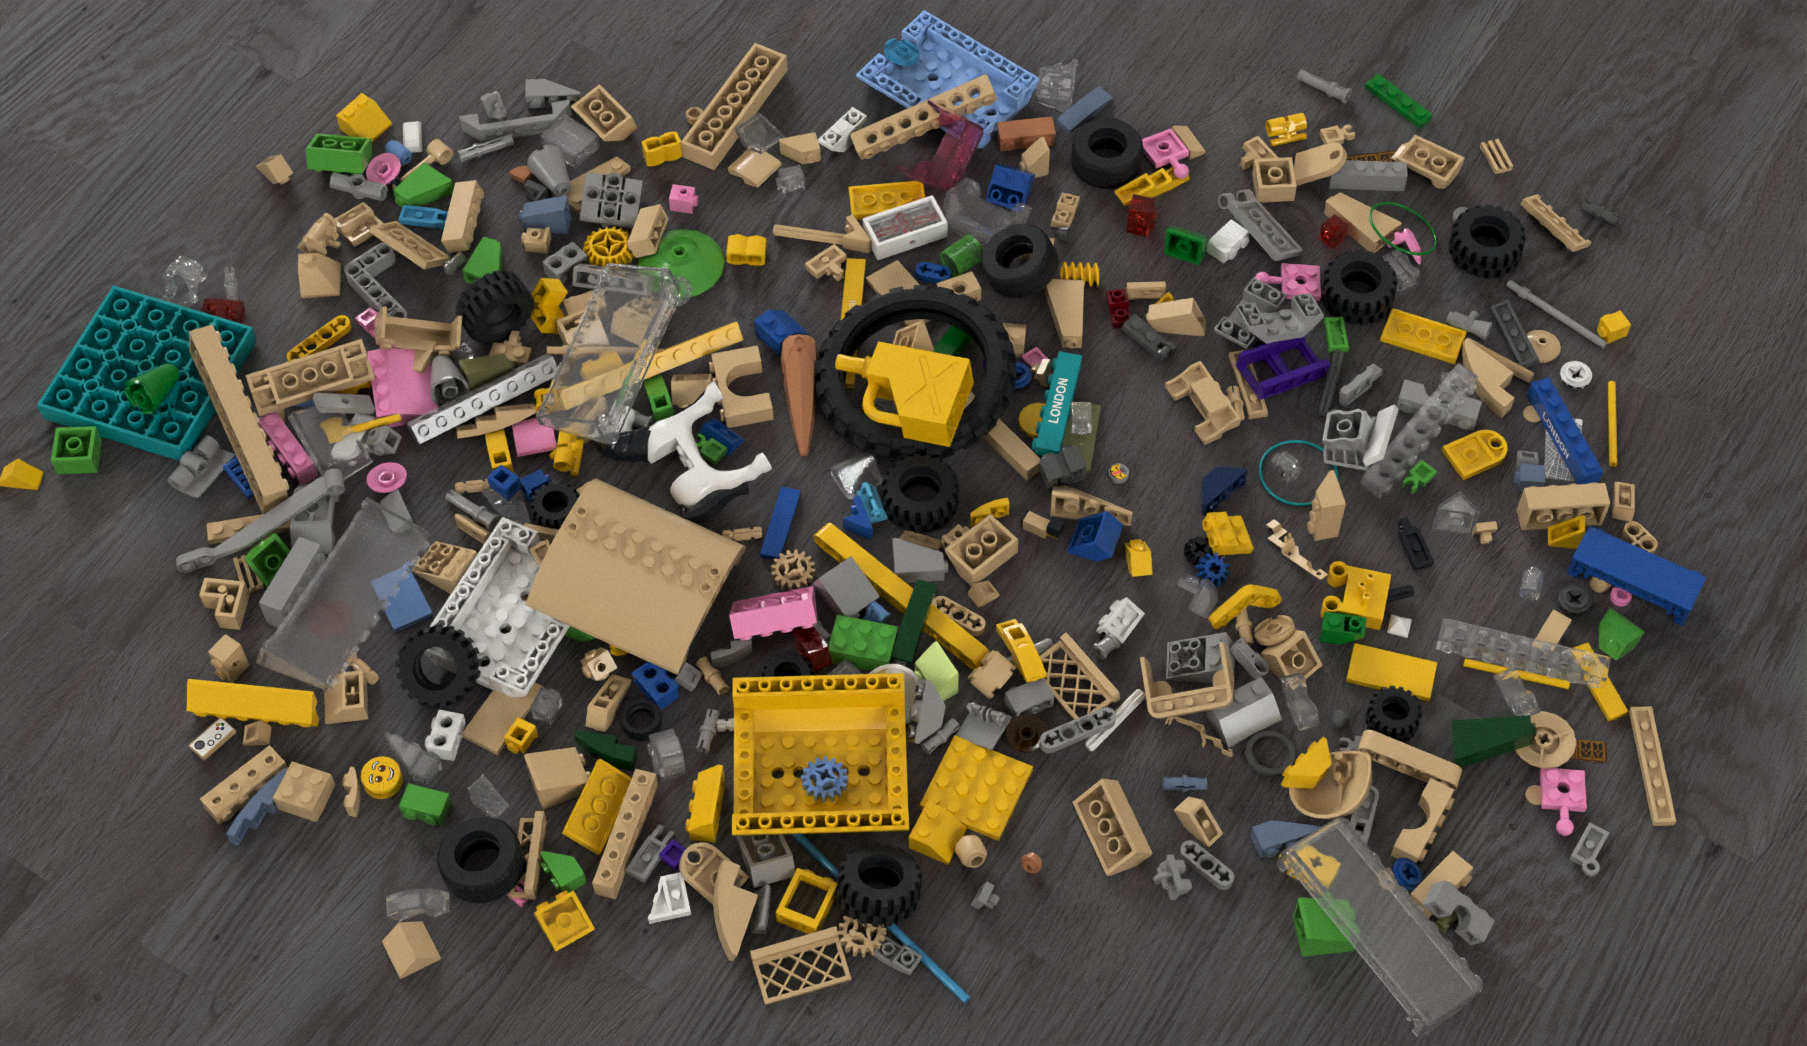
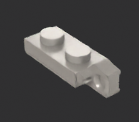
(1359, 385)

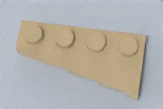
(577, 185)

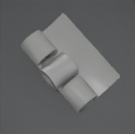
(199, 467)

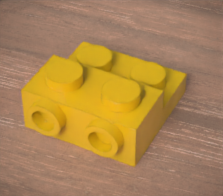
(1227, 534)
(563, 920)

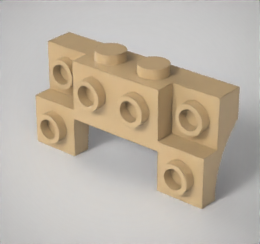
(1208, 399)

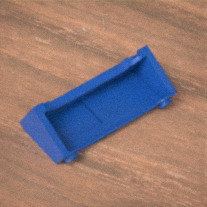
(1637, 572)

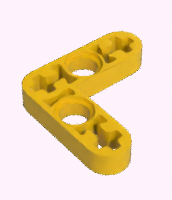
(1247, 595)

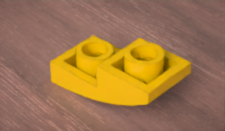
(996, 508)

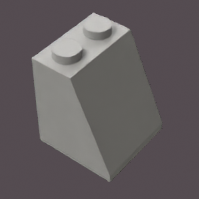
(845, 589)

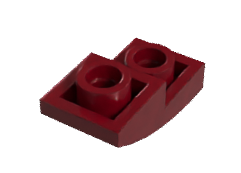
(1118, 307)

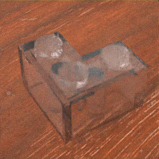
(666, 754)

